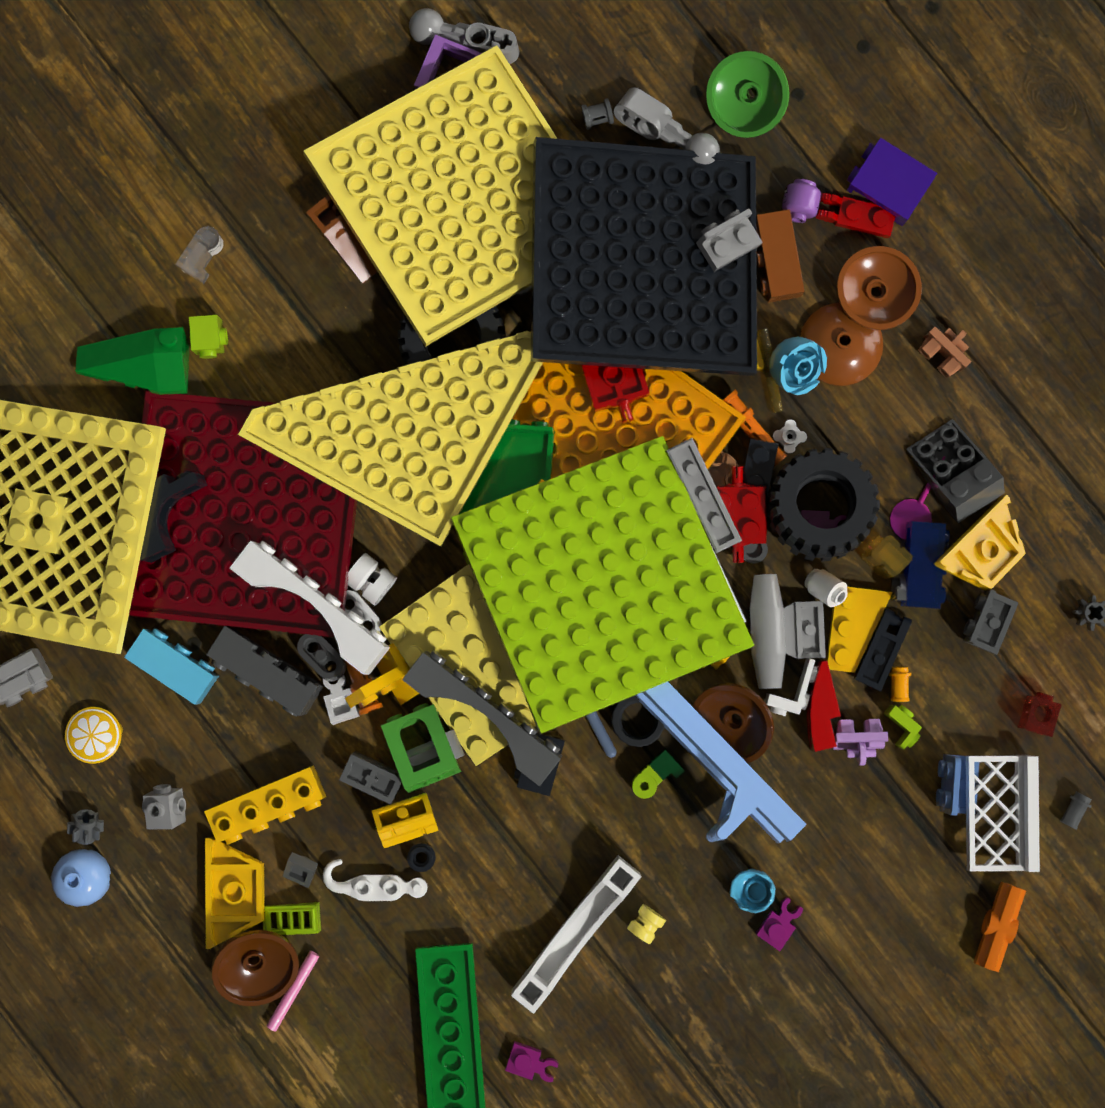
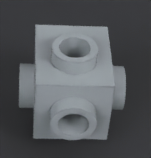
(164, 807)

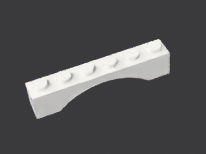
(356, 643)
(574, 934)

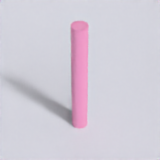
(293, 991)

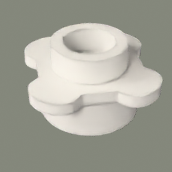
(789, 444)

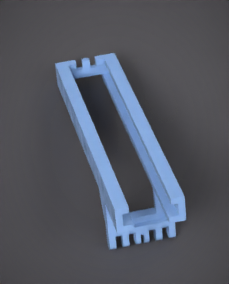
(745, 789)

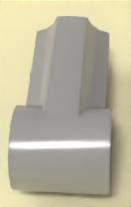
(426, 754)

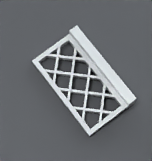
(1025, 817)

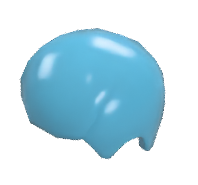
(752, 890)

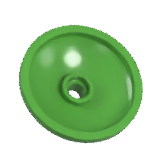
(730, 99)

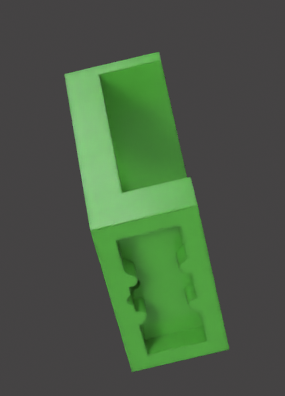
(445, 768)

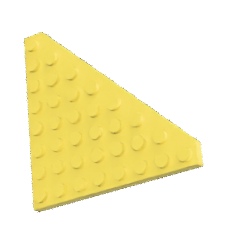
(405, 436)

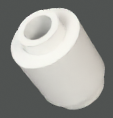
(826, 587)

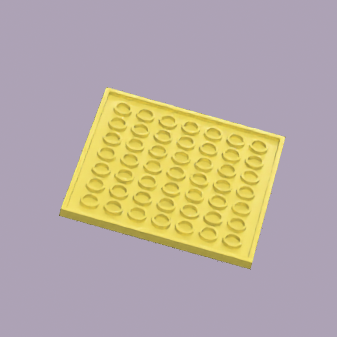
(442, 191)

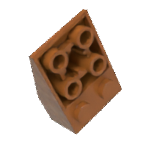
(340, 236)

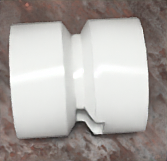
(361, 574)

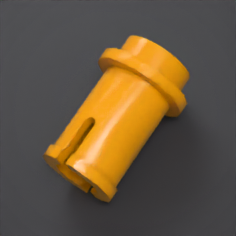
(899, 683)

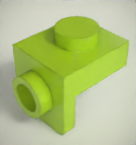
(903, 718)

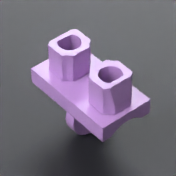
(860, 744)

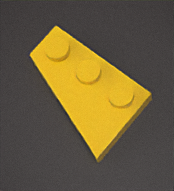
(853, 627)

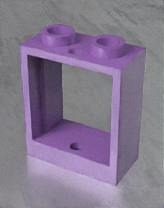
(435, 55)

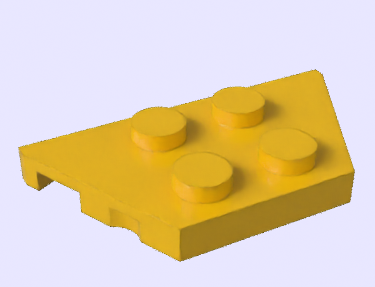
(986, 548)
(231, 892)

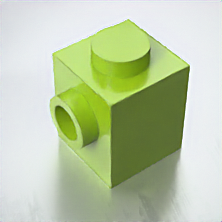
(207, 336)

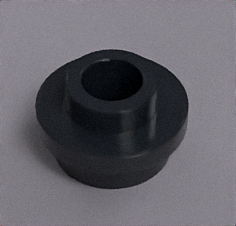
(421, 866)

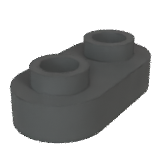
(322, 657)

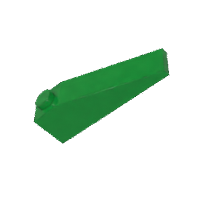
(144, 359)

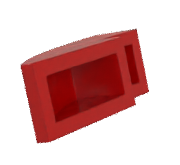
(821, 708)

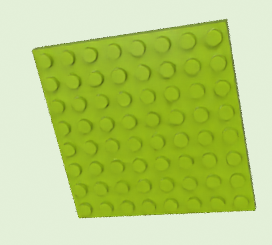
(601, 584)

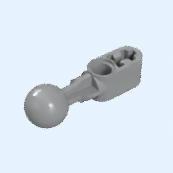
(428, 23)
(655, 121)

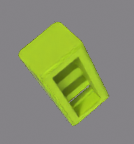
(314, 918)

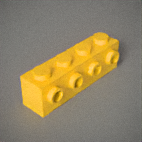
(266, 804)

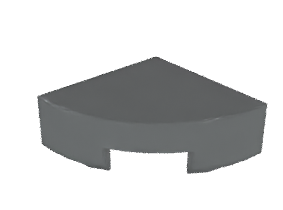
(899, 588)

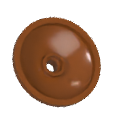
(889, 273)
(844, 363)

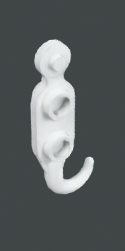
(374, 886)

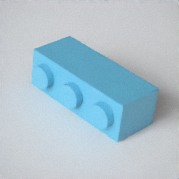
(172, 665)

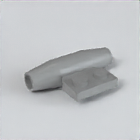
(782, 630)

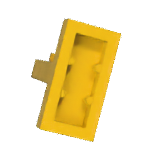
(393, 670)

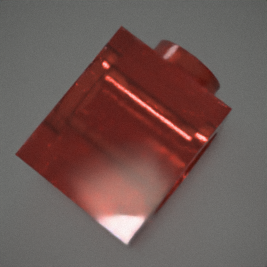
(1028, 720)

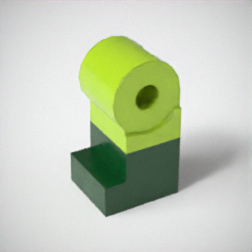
(647, 780)

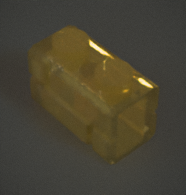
(885, 556)

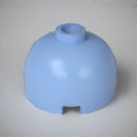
(81, 877)

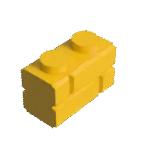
(404, 820)

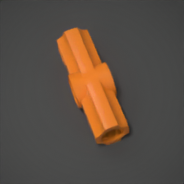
(999, 926)

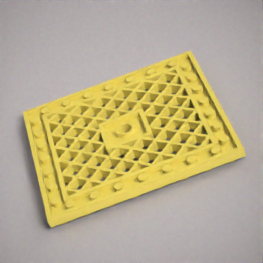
(128, 523)

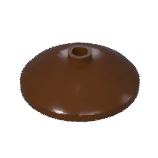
(746, 736)
(256, 979)

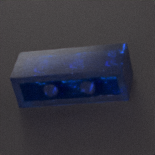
(923, 579)

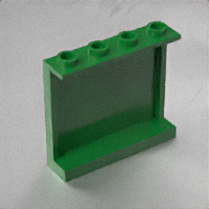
(516, 464)

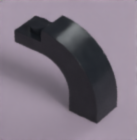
(166, 493)

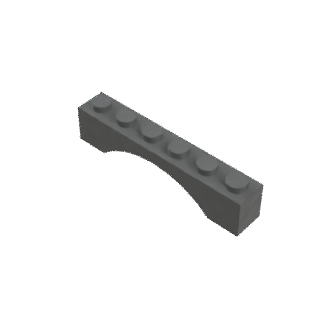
(531, 753)

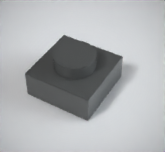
(300, 869)

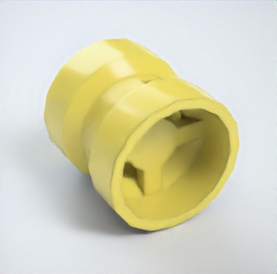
(646, 924)

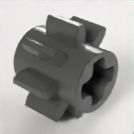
(1083, 612)
(85, 827)

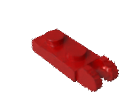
(857, 215)

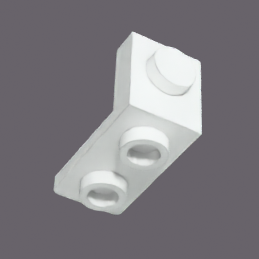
(781, 705)

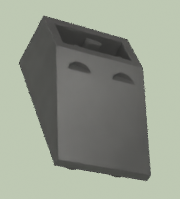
(965, 477)

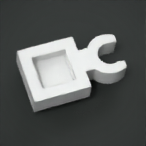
(336, 704)

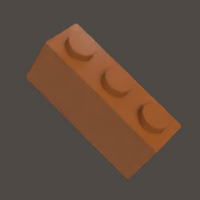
(778, 257)

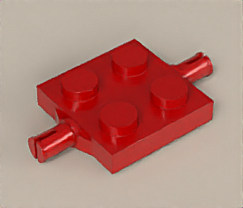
(615, 387)
(747, 510)

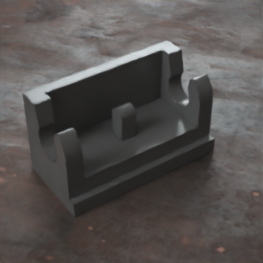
(371, 777)

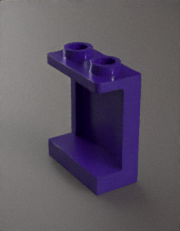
(891, 179)

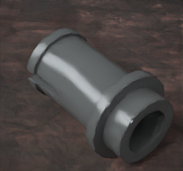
(1076, 810)

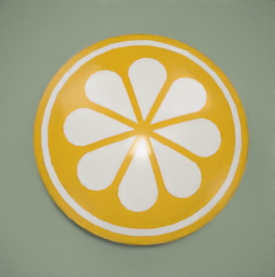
(93, 735)

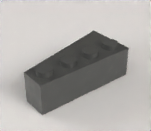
(264, 671)

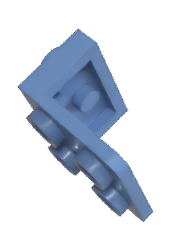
(953, 784)

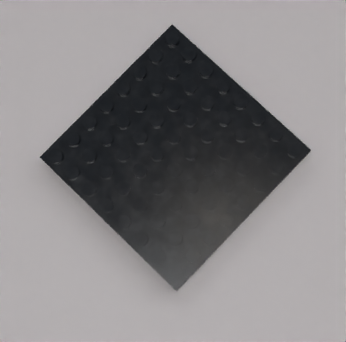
(622, 261)

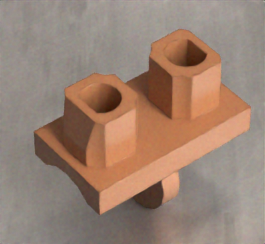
(949, 346)

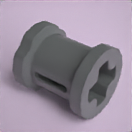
(597, 114)

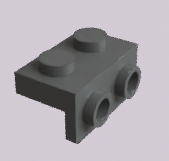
(989, 621)

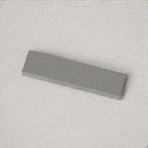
(704, 495)

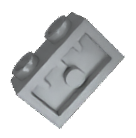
(728, 240)

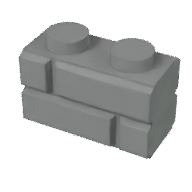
(21, 675)

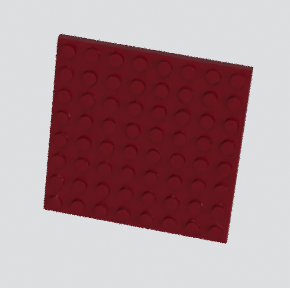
(246, 500)

